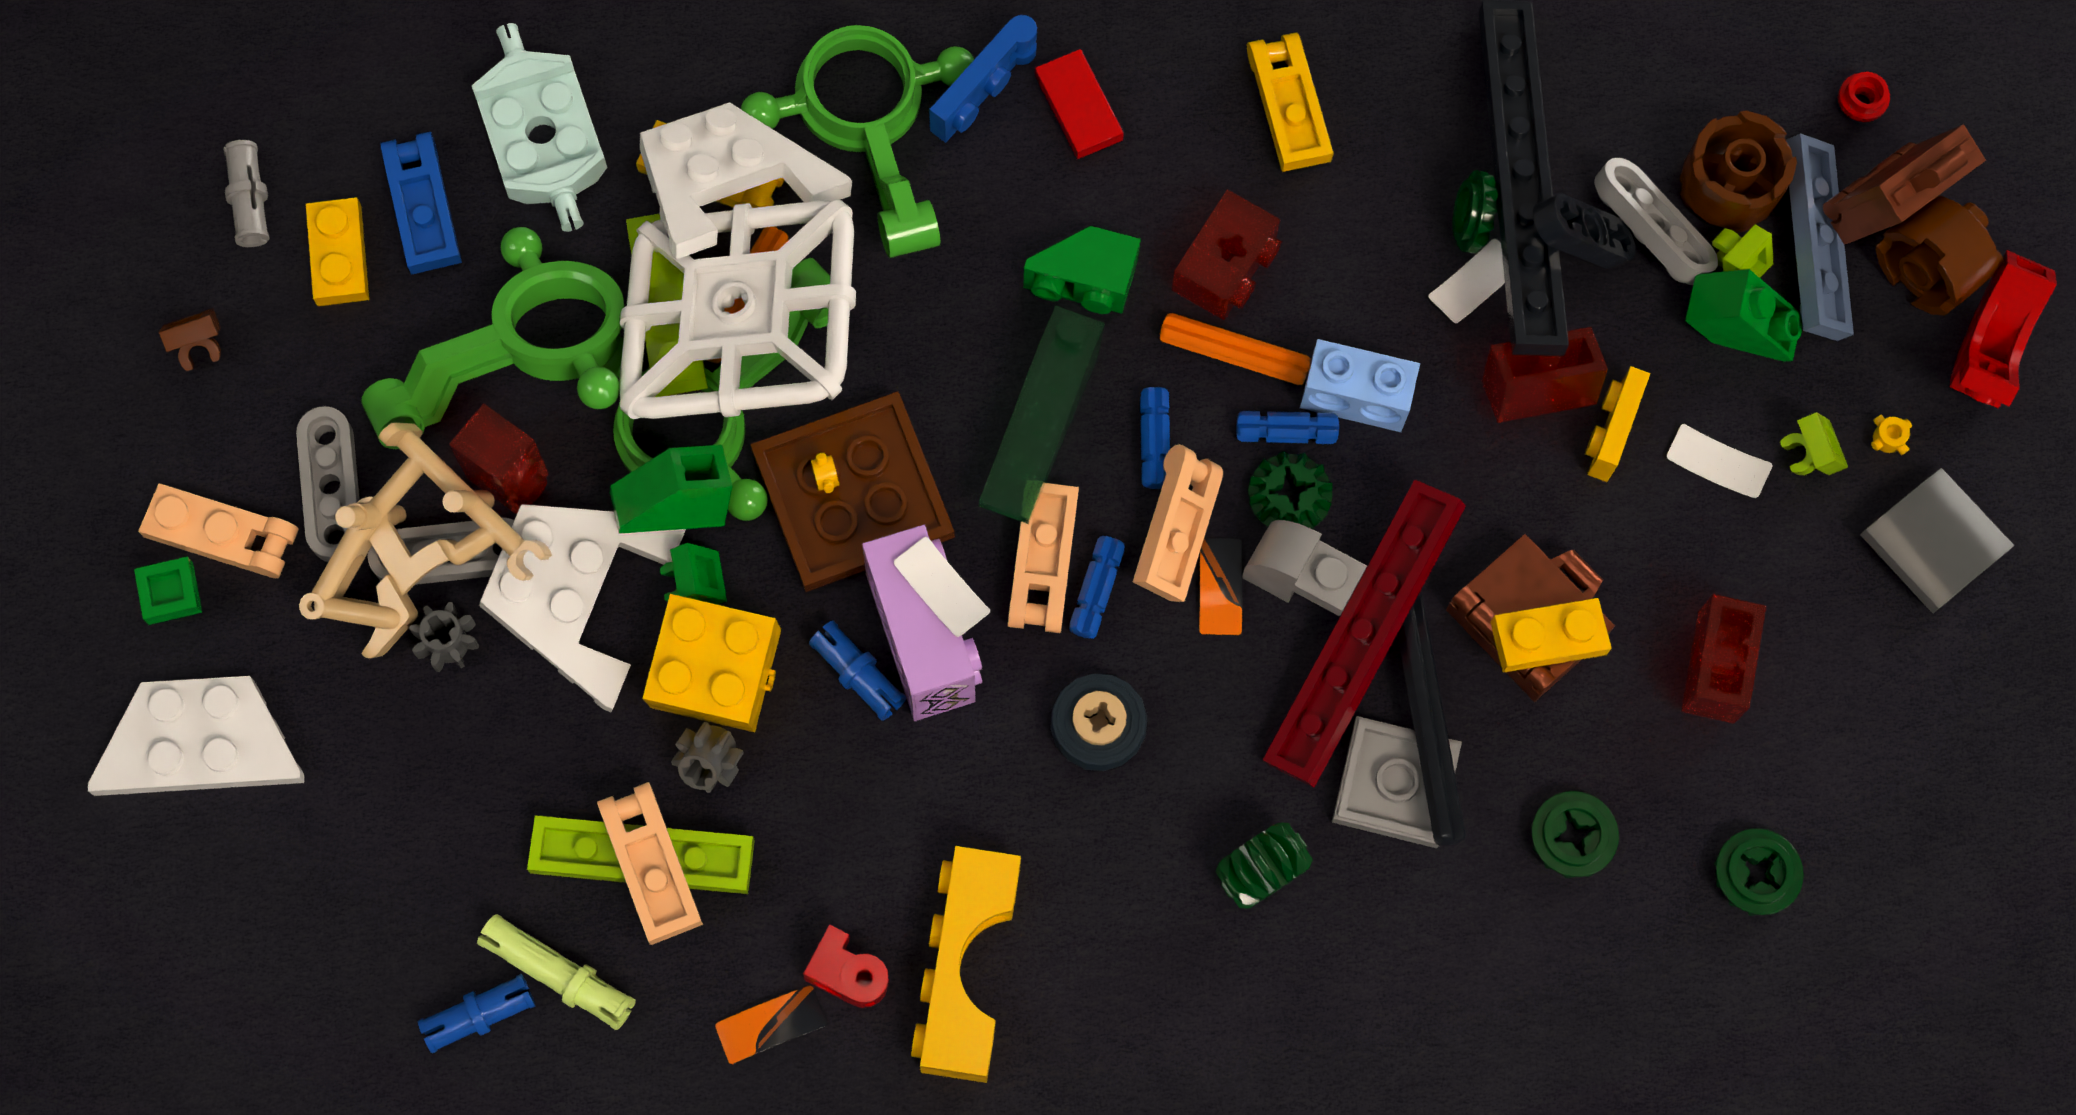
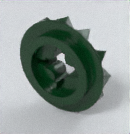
(1474, 211)
(1305, 473)
(1584, 812)
(1784, 872)

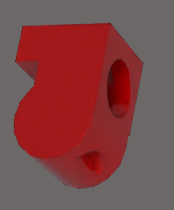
(851, 977)

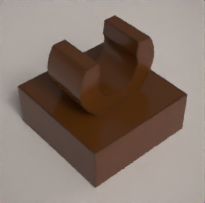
(191, 332)

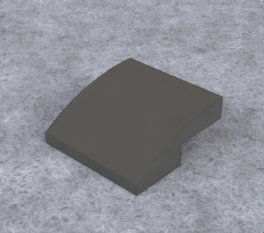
(1937, 540)

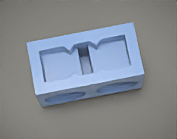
(1360, 385)

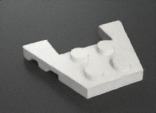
(721, 156)
(557, 601)

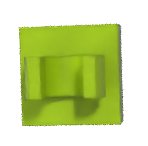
(1750, 252)
(1820, 444)

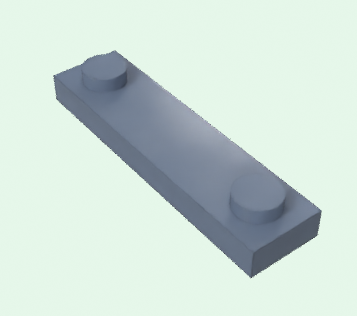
(1818, 248)

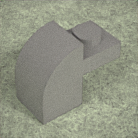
(1296, 561)

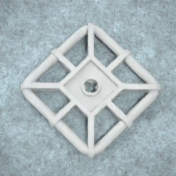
(757, 329)

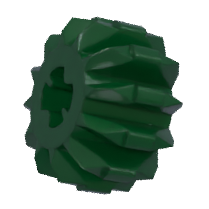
(1263, 865)

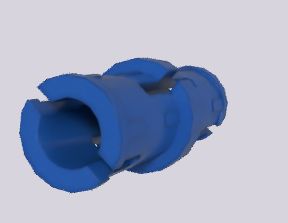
(857, 670)
(476, 1013)

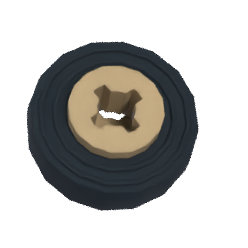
(1093, 741)

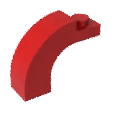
(2000, 330)

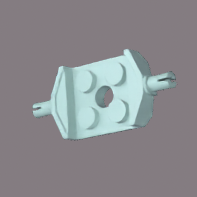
(531, 92)

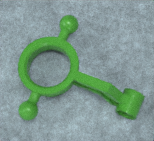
(902, 223)
(445, 365)
(747, 496)

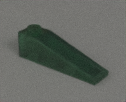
(1042, 414)

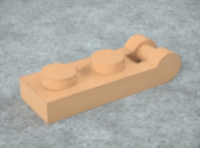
(1178, 524)
(217, 530)
(1044, 559)
(650, 865)

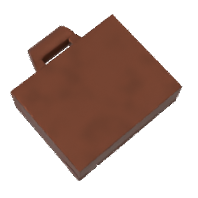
(1902, 184)
(1518, 582)

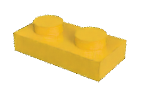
(337, 251)
(1608, 442)
(1550, 635)

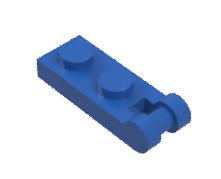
(984, 76)
(421, 204)

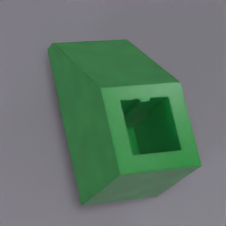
(1087, 269)
(1744, 314)
(674, 491)

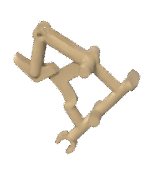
(373, 524)

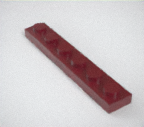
(1364, 633)

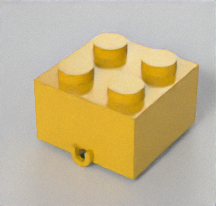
(712, 663)

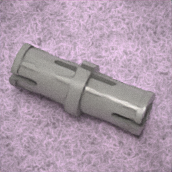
(246, 193)

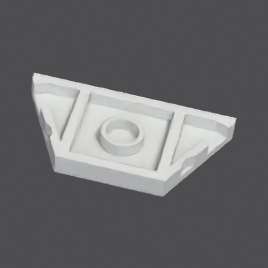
(195, 739)

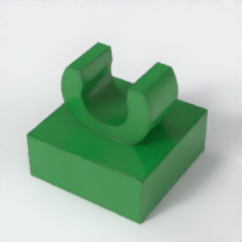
(696, 573)
(168, 590)

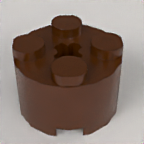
(1737, 171)
(1940, 254)

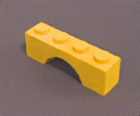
(979, 895)

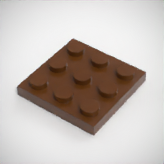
(879, 493)

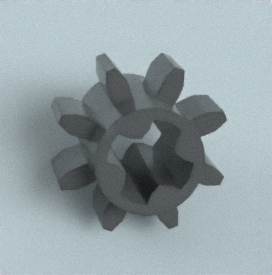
(434, 623)
(707, 757)

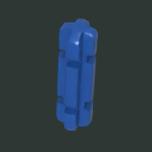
(1287, 427)
(1154, 435)
(1096, 587)

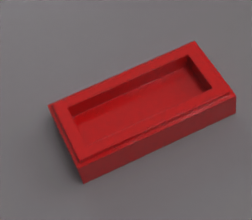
(1079, 104)

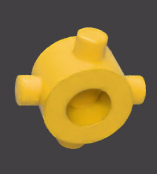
(1891, 434)
(825, 473)

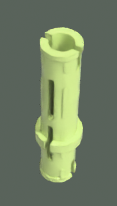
(574, 983)

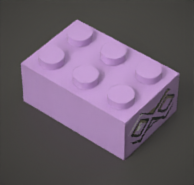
(931, 661)

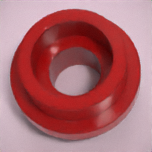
(1873, 88)

